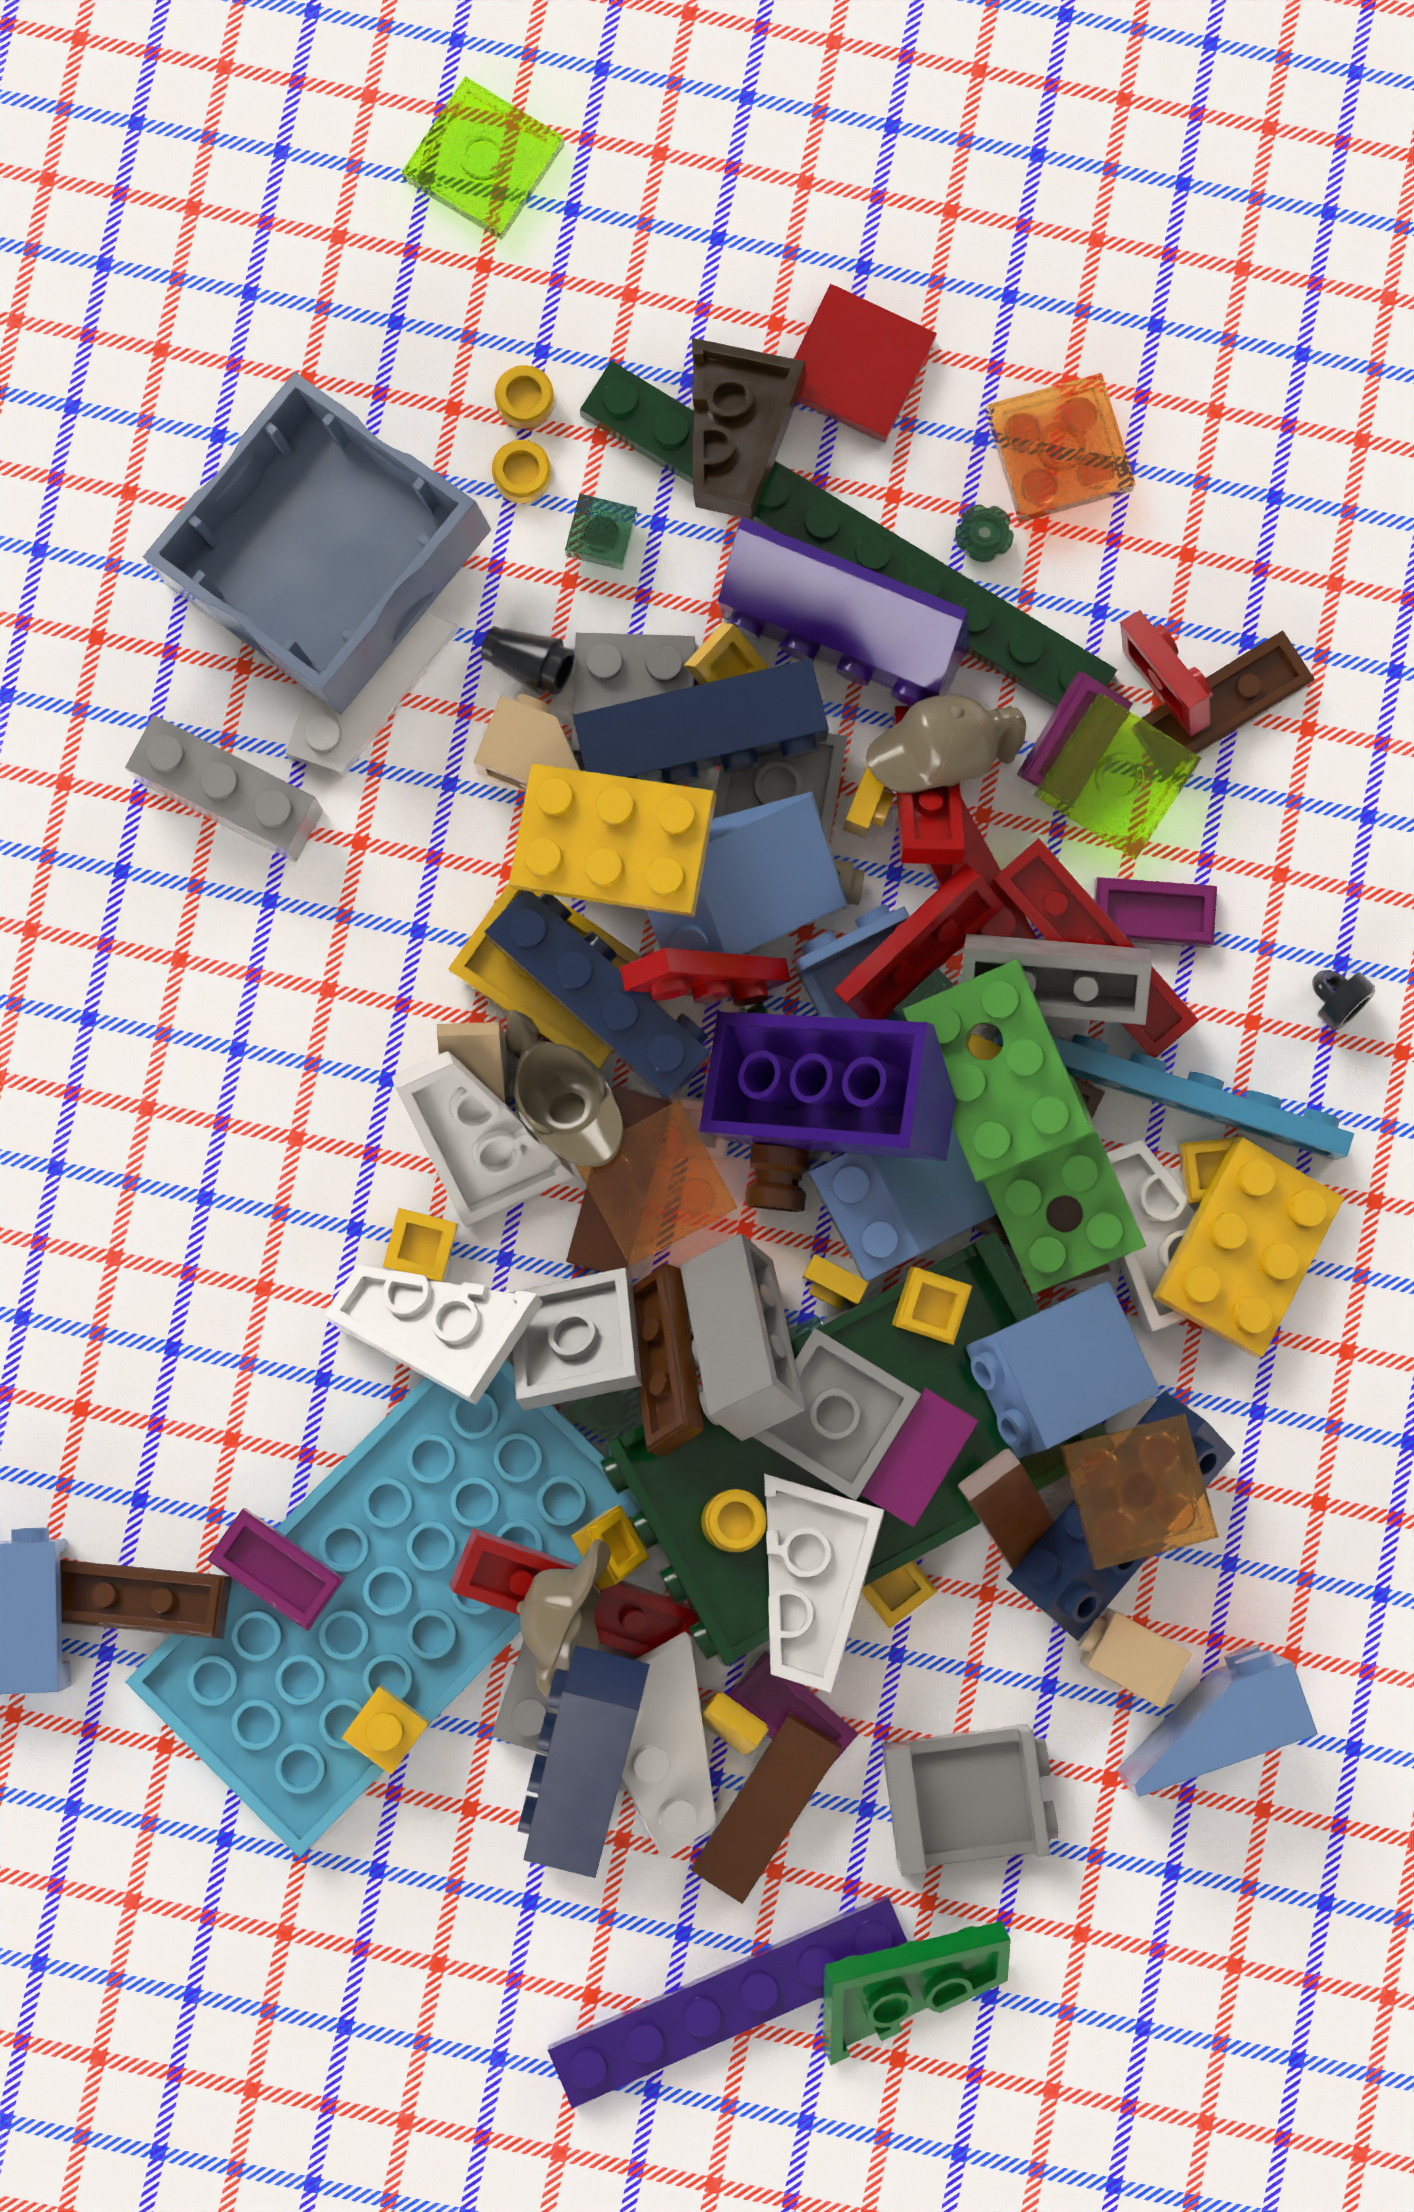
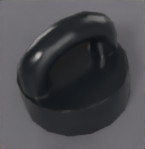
(1344, 1003)

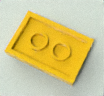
(613, 839)
(507, 986)
(1248, 1247)

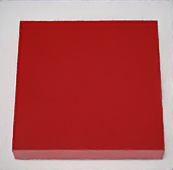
(861, 362)

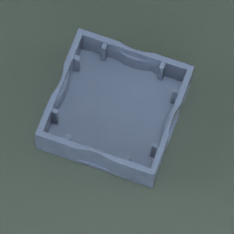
(318, 543)

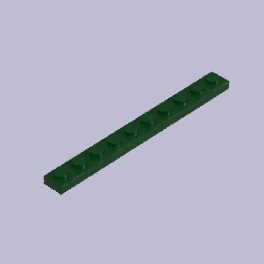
(798, 508)

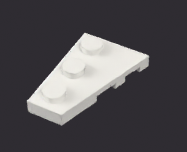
(337, 740)
(475, 1139)
(1162, 1219)
(434, 1327)
(816, 1577)
(668, 1753)

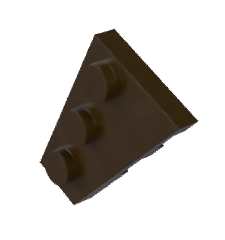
(739, 422)

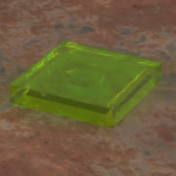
(483, 158)
(1117, 776)

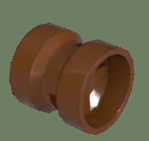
(778, 1176)

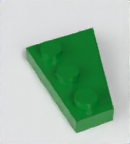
(889, 1985)

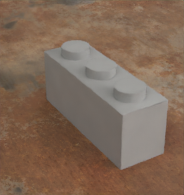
(224, 788)
(1069, 976)
(741, 1338)

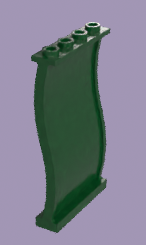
(671, 1491)

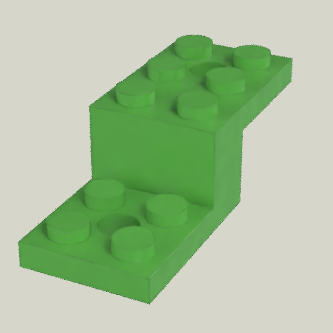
(1028, 1129)

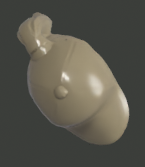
(945, 743)
(563, 1097)
(561, 1613)

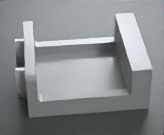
(968, 1797)

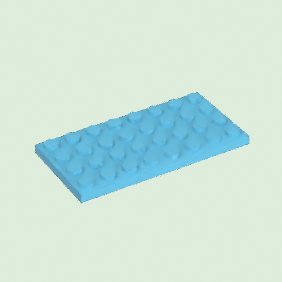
(394, 1523)

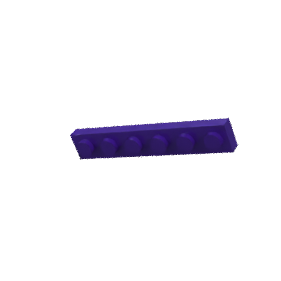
(718, 2004)

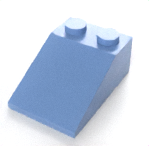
(759, 880)
(899, 1205)
(1227, 1718)

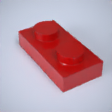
(1156, 659)

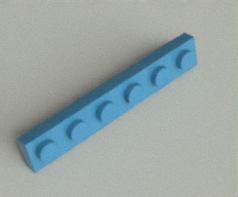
(1202, 1097)

